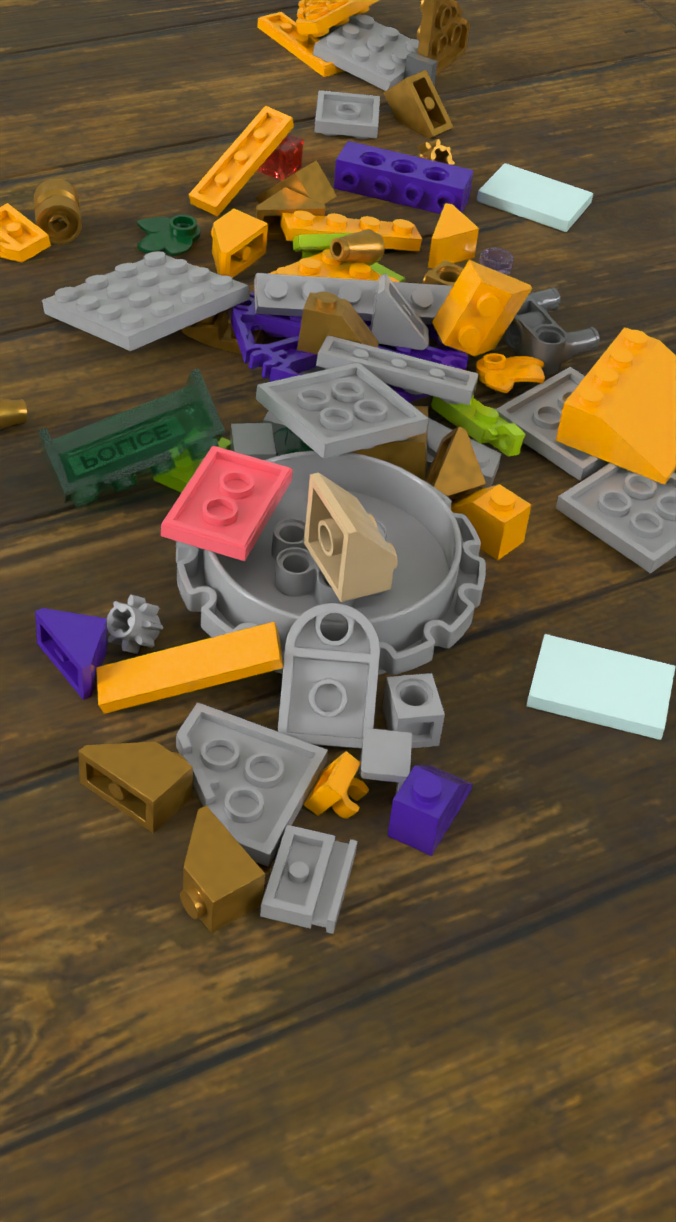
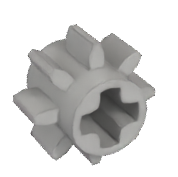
(133, 624)

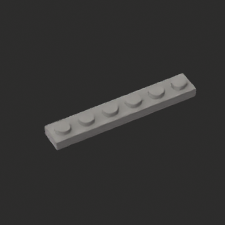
(288, 294)

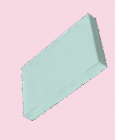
(534, 197)
(602, 686)

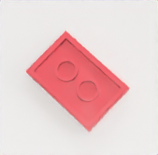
(227, 503)

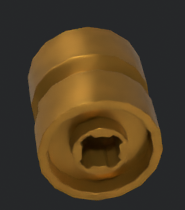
(58, 210)

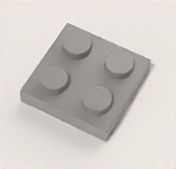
(347, 114)

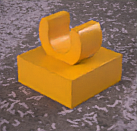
(335, 785)

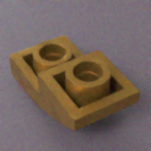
(219, 333)

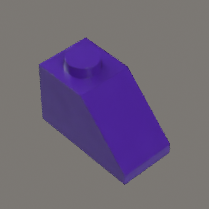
(426, 807)

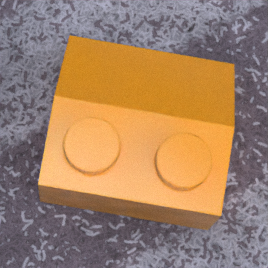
(479, 309)

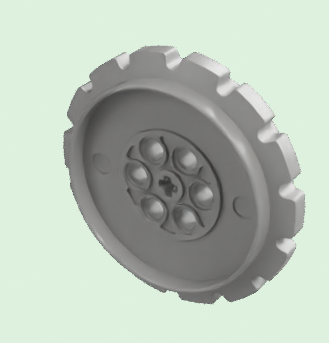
(430, 592)

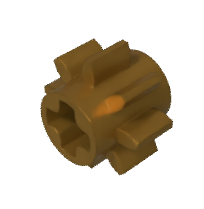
(435, 152)

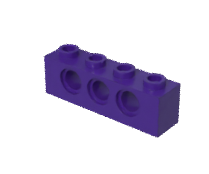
(401, 178)

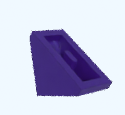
(74, 645)

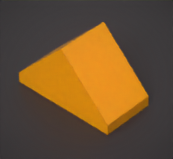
(453, 238)

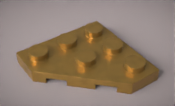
(442, 32)

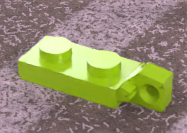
(482, 424)

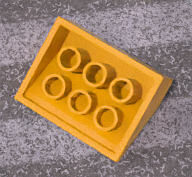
(627, 408)

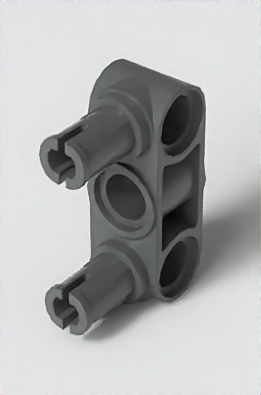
(539, 336)

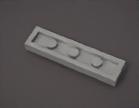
(400, 370)

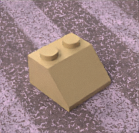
(346, 542)

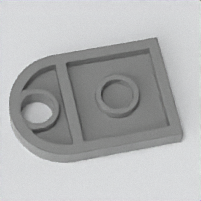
(328, 683)

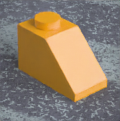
(237, 242)
(497, 517)

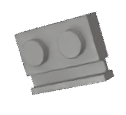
(308, 879)

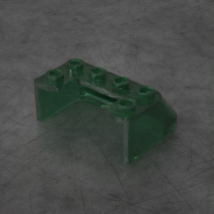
(133, 443)

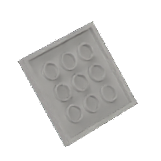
(145, 300)

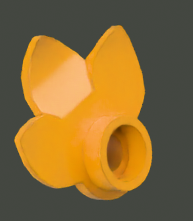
(502, 372)

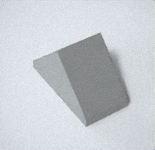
(395, 320)

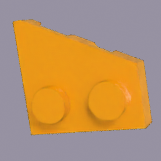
(19, 236)

